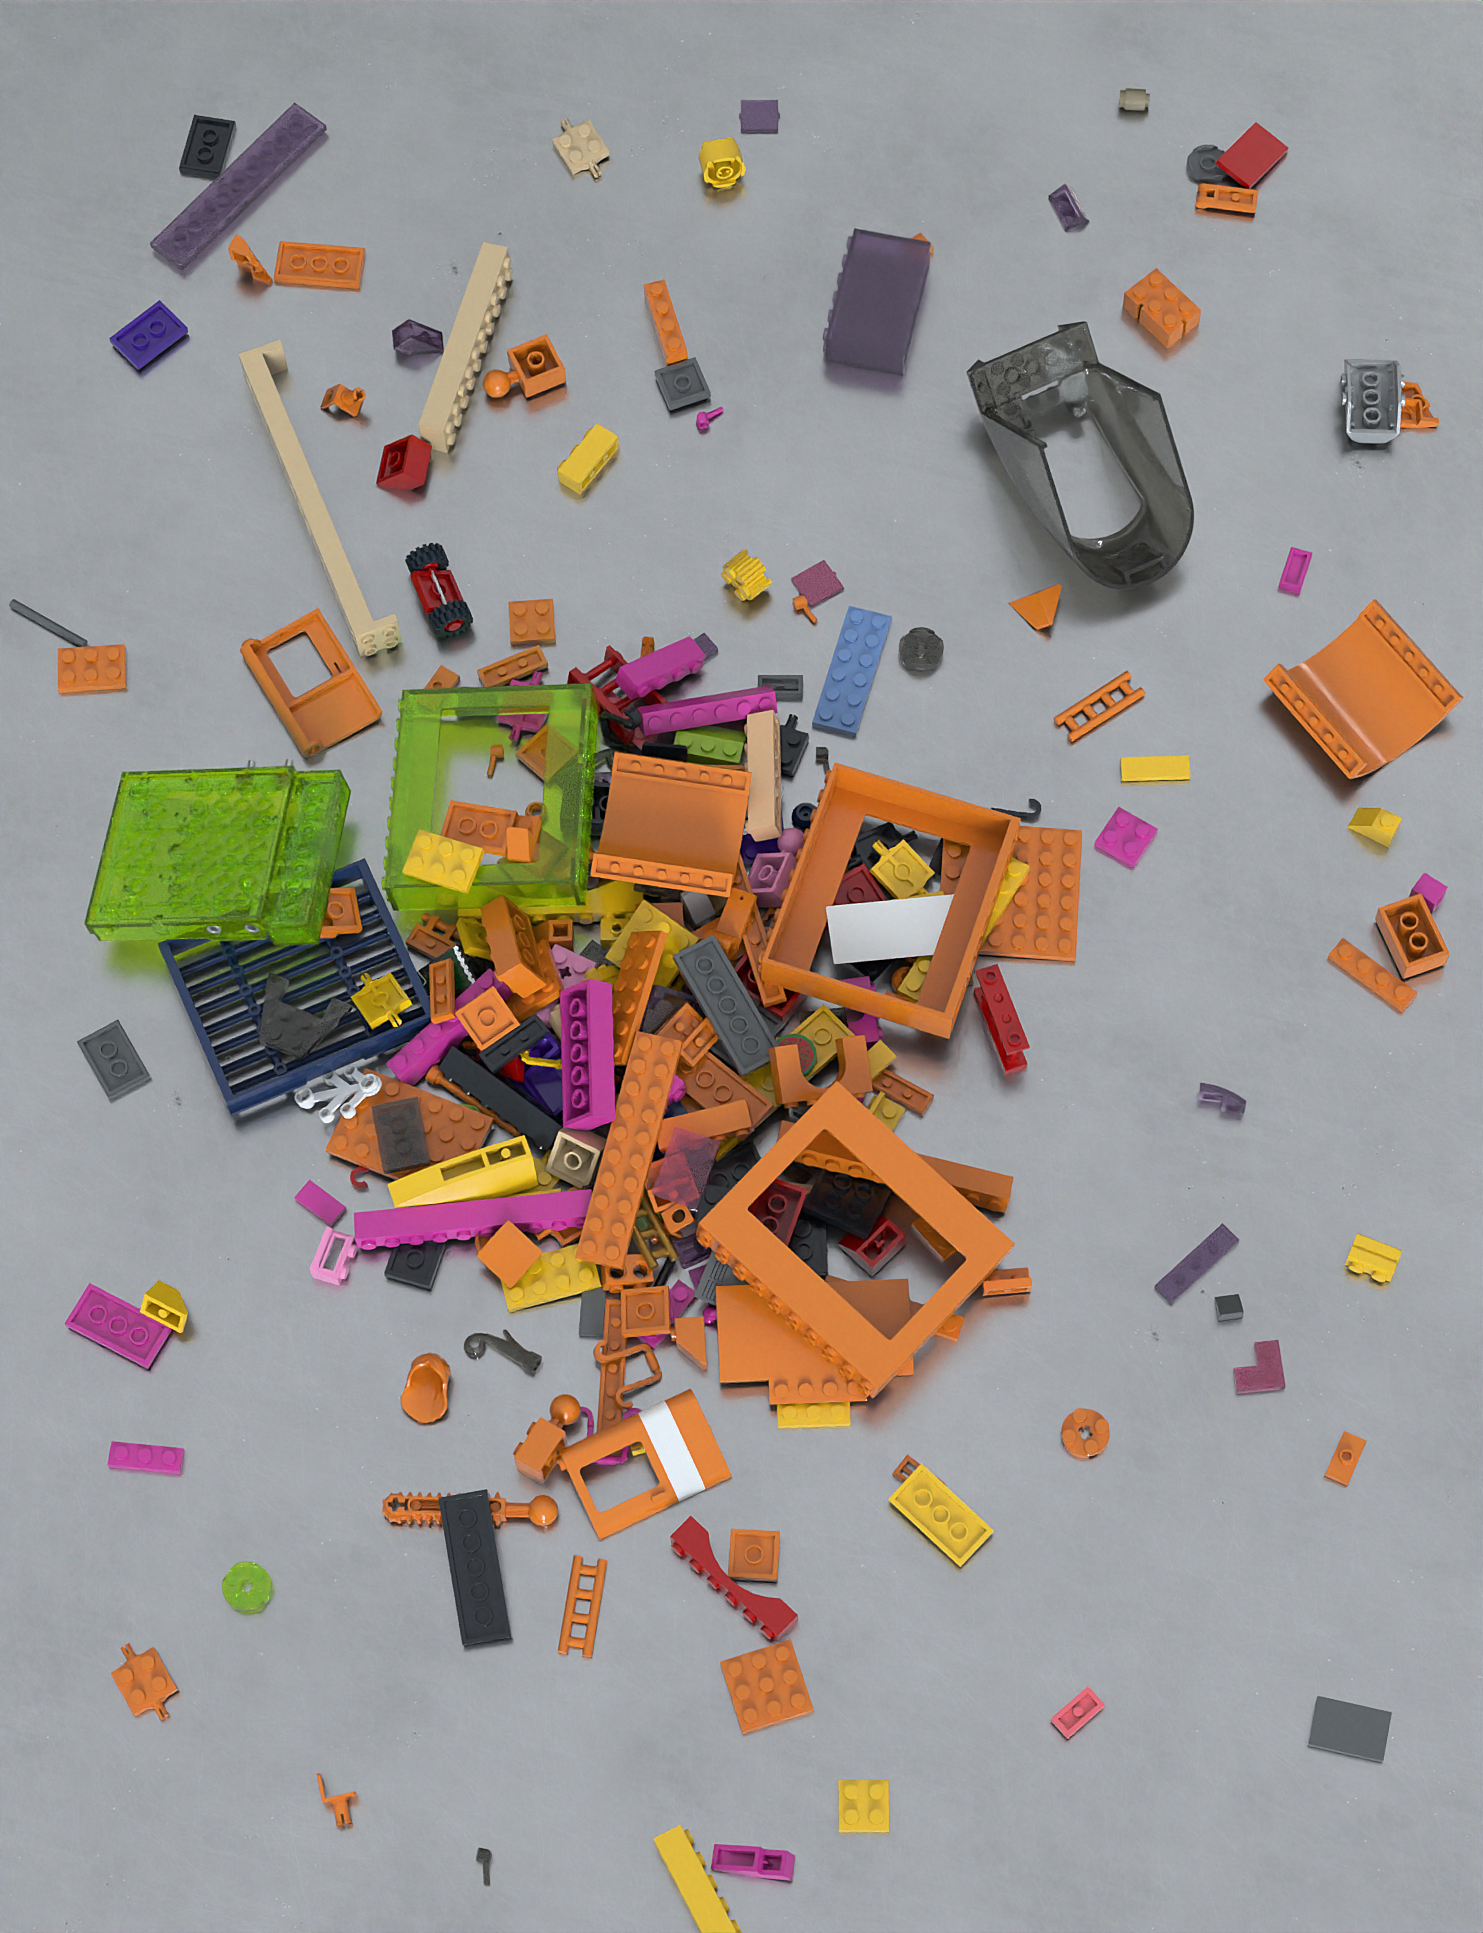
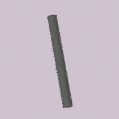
(76, 639)

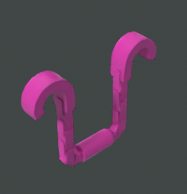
(609, 1459)

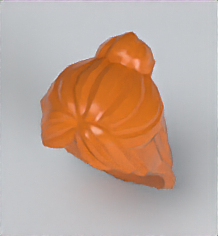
(426, 1388)

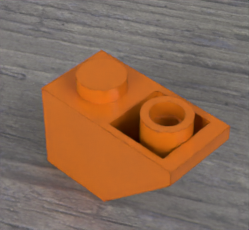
(556, 932)

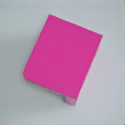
(1431, 890)

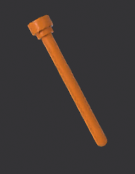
(435, 1076)

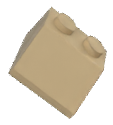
(576, 1156)

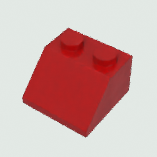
(404, 463)

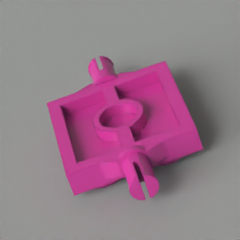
(520, 722)

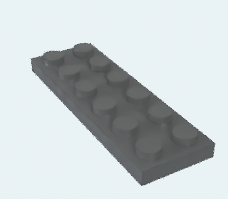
(726, 1004)

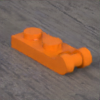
(1226, 198)

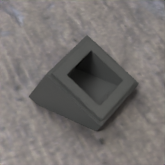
(1229, 1307)

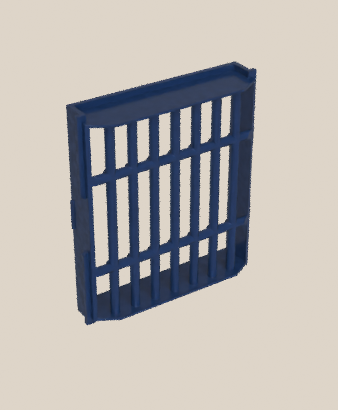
(299, 1077)

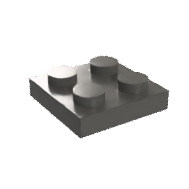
(682, 383)

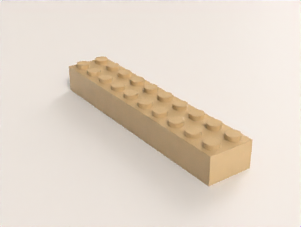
(465, 347)

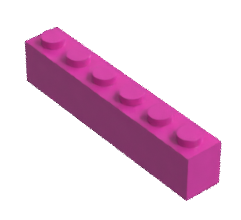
(706, 710)
(437, 1039)

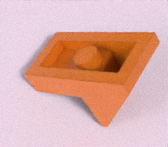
(523, 838)

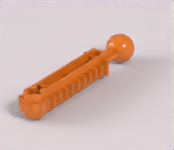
(540, 1510)

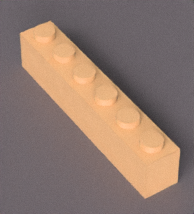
(765, 764)

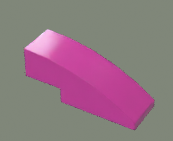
(753, 1861)

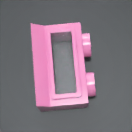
(333, 1256)

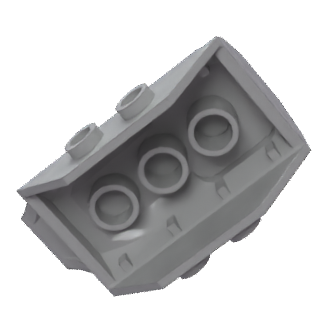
(1372, 399)

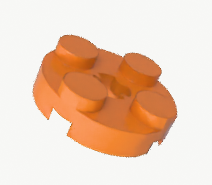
(1097, 1427)

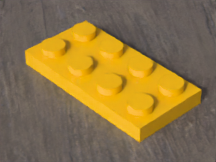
(552, 1278)
(940, 1515)

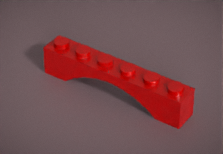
(770, 1613)

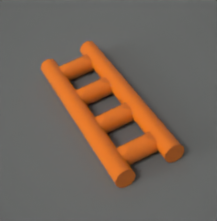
(1103, 693)
(590, 1619)

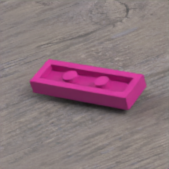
(680, 1299)
(145, 1457)

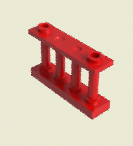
(614, 660)
(1001, 1019)

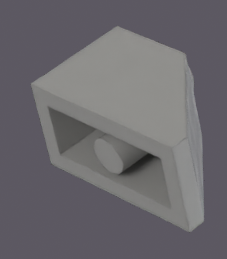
(697, 909)

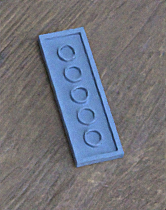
(852, 671)

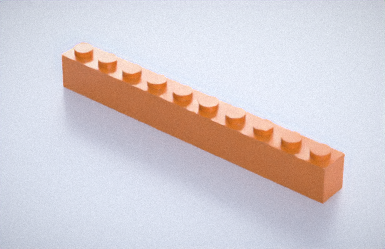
(977, 1185)

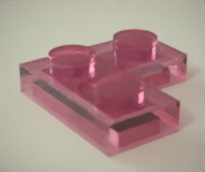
(1267, 1373)

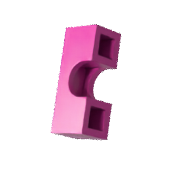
(867, 1025)

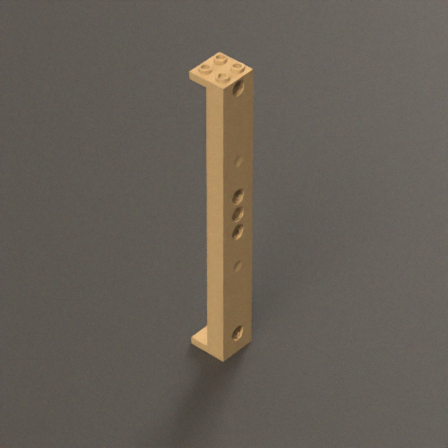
(367, 634)

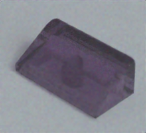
(1068, 207)
(691, 1251)

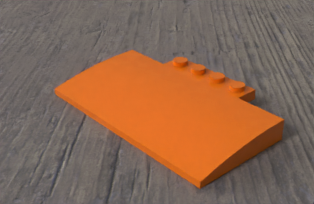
(762, 1347)

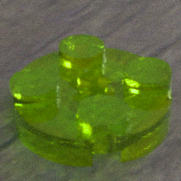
(235, 1578)

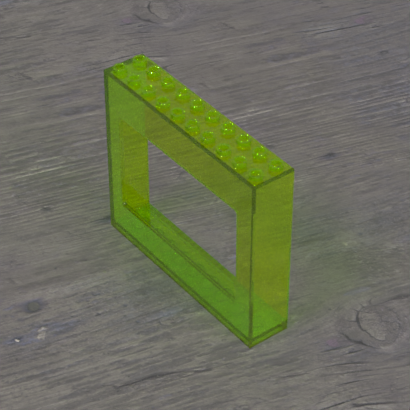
(566, 817)

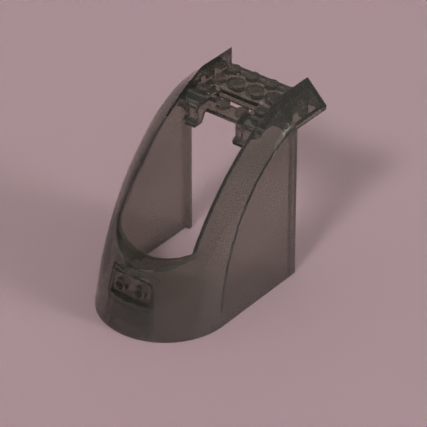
(1134, 429)

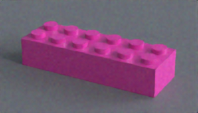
(587, 1055)

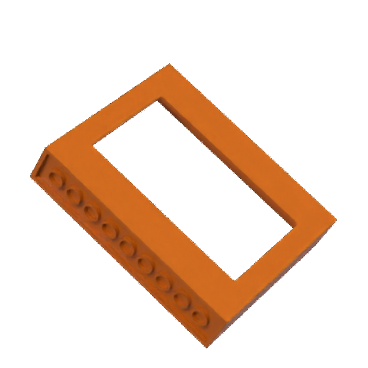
(821, 867)
(801, 1293)

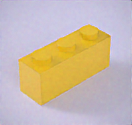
(587, 458)

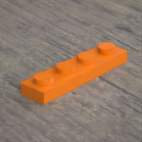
(1372, 975)

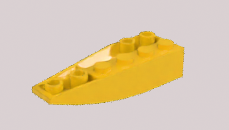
(478, 1175)

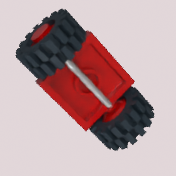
(438, 590)

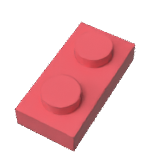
(1077, 1712)

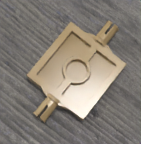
(581, 147)

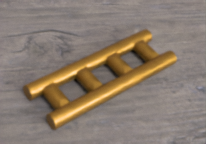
(656, 1229)

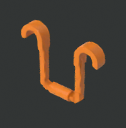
(651, 1359)

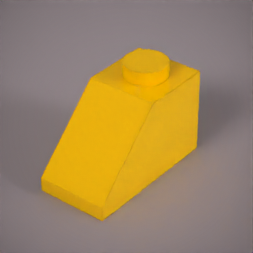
(1376, 824)
(165, 1306)

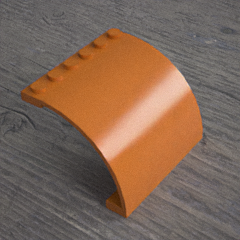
(1366, 693)
(673, 824)

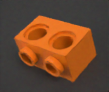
(627, 1277)

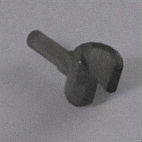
(823, 754)
(485, 1856)

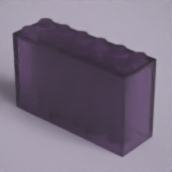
(877, 301)

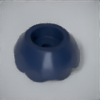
(798, 815)

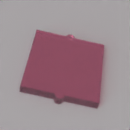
(817, 583)

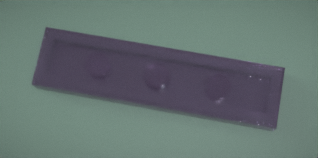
(1196, 1263)

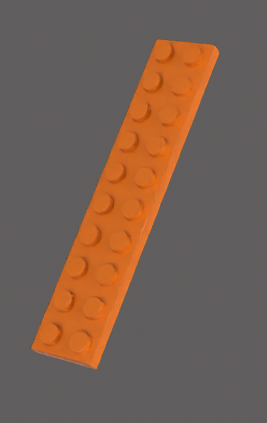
(629, 1150)

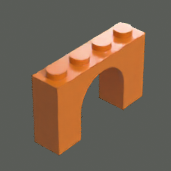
(792, 1086)

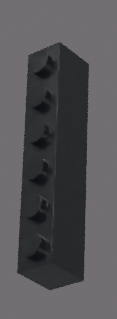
(502, 1096)

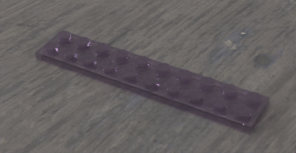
(238, 186)

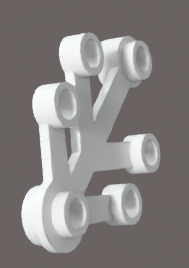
(367, 1086)

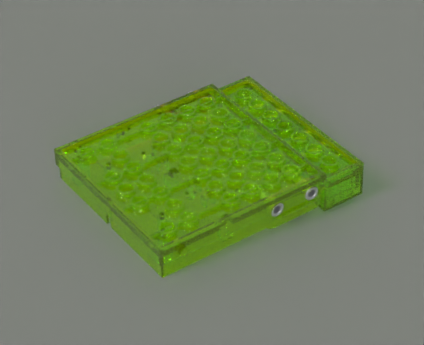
(248, 861)

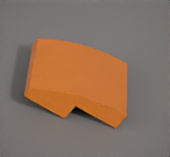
(692, 1030)
(509, 1254)

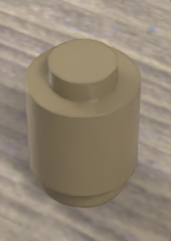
(1134, 99)

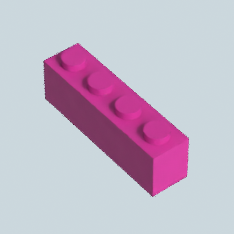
(660, 668)

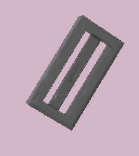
(784, 691)

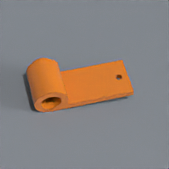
(733, 921)

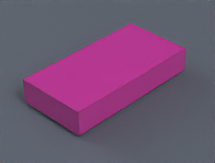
(1295, 570)
(320, 1203)

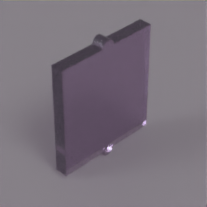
(759, 115)

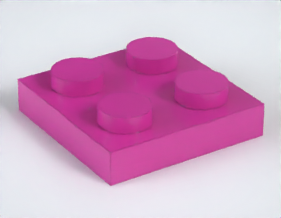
(1126, 837)

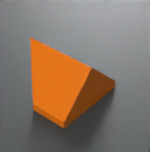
(1039, 607)

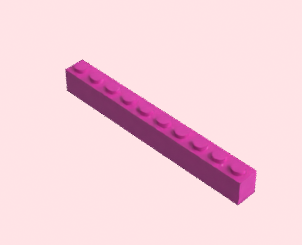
(470, 1219)

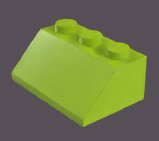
(712, 745)

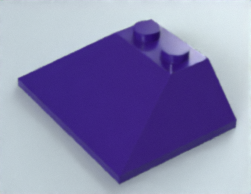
(542, 1081)

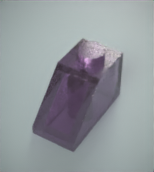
(417, 339)

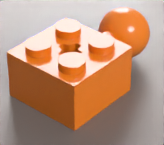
(533, 366)
(539, 1451)

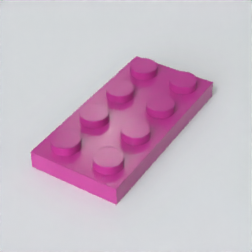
(117, 1326)

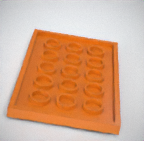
(448, 1128)

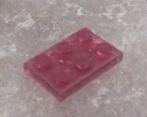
(686, 1168)

